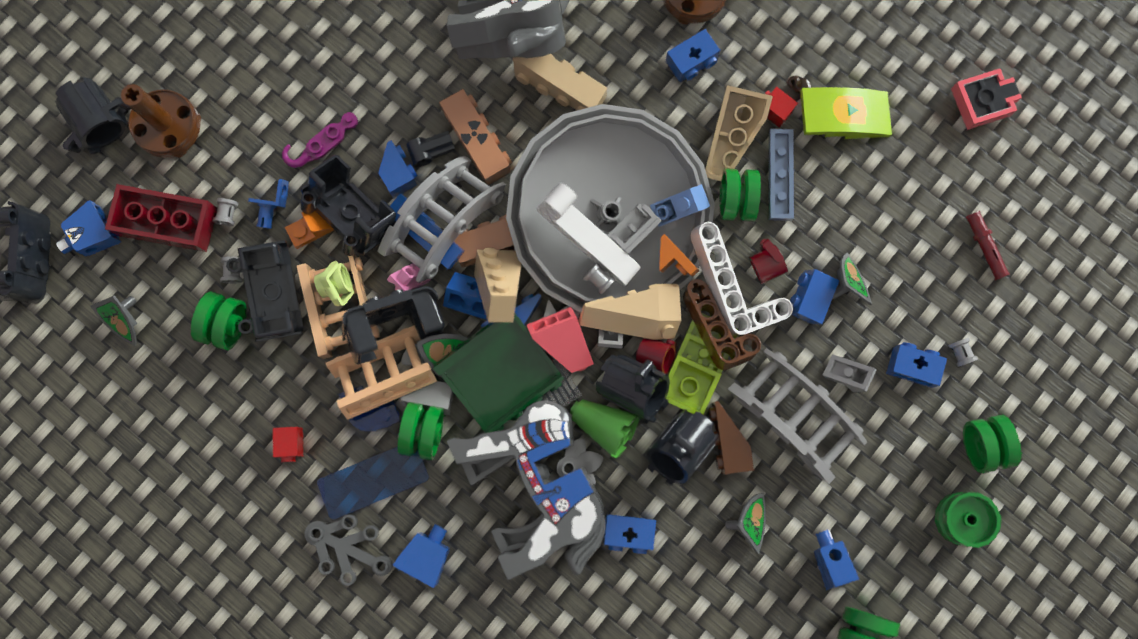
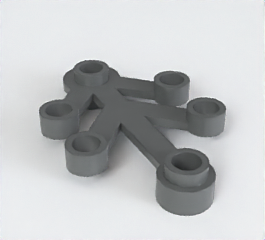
(345, 547)

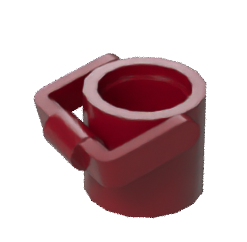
(768, 262)
(657, 352)

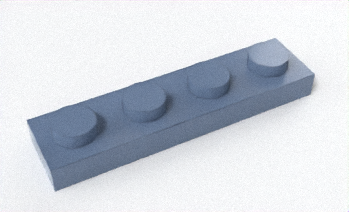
(781, 175)

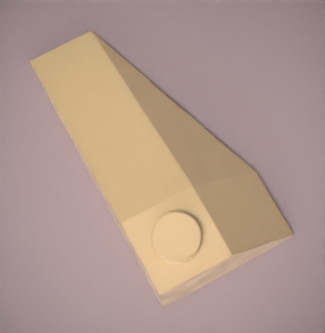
(738, 124)
(642, 314)

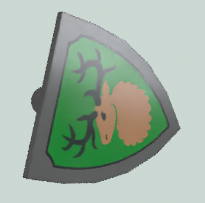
(851, 280)
(117, 317)
(437, 346)
(751, 521)

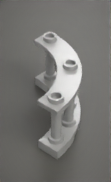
(423, 198)
(787, 429)

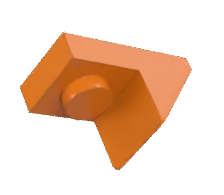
(307, 229)
(670, 253)

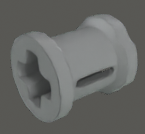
(225, 212)
(229, 278)
(598, 278)
(963, 352)

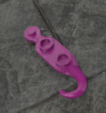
(322, 142)

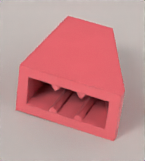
(562, 339)

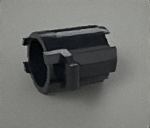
(90, 116)
(634, 386)
(682, 447)

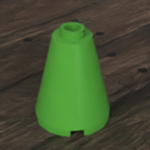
(605, 425)

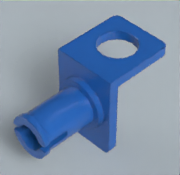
(267, 207)

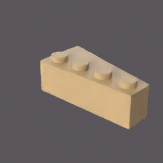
(560, 81)
(498, 282)

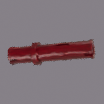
(987, 245)

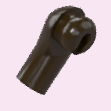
(796, 83)

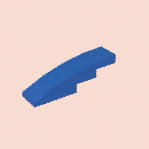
(424, 220)

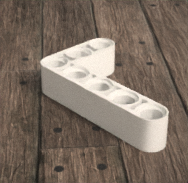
(560, 212)
(730, 287)

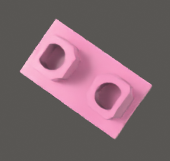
(406, 278)

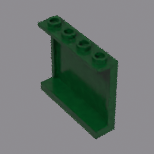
(499, 373)

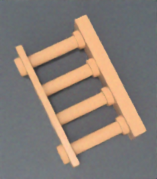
(313, 300)
(389, 389)

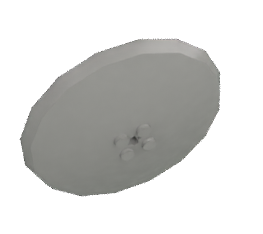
(612, 162)

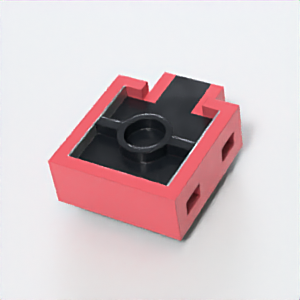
(986, 98)

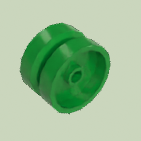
(739, 195)
(218, 320)
(420, 431)
(992, 444)
(968, 519)
(867, 624)

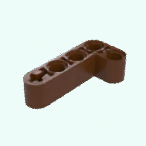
(716, 323)

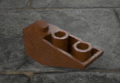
(733, 448)

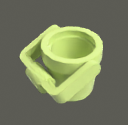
(335, 281)

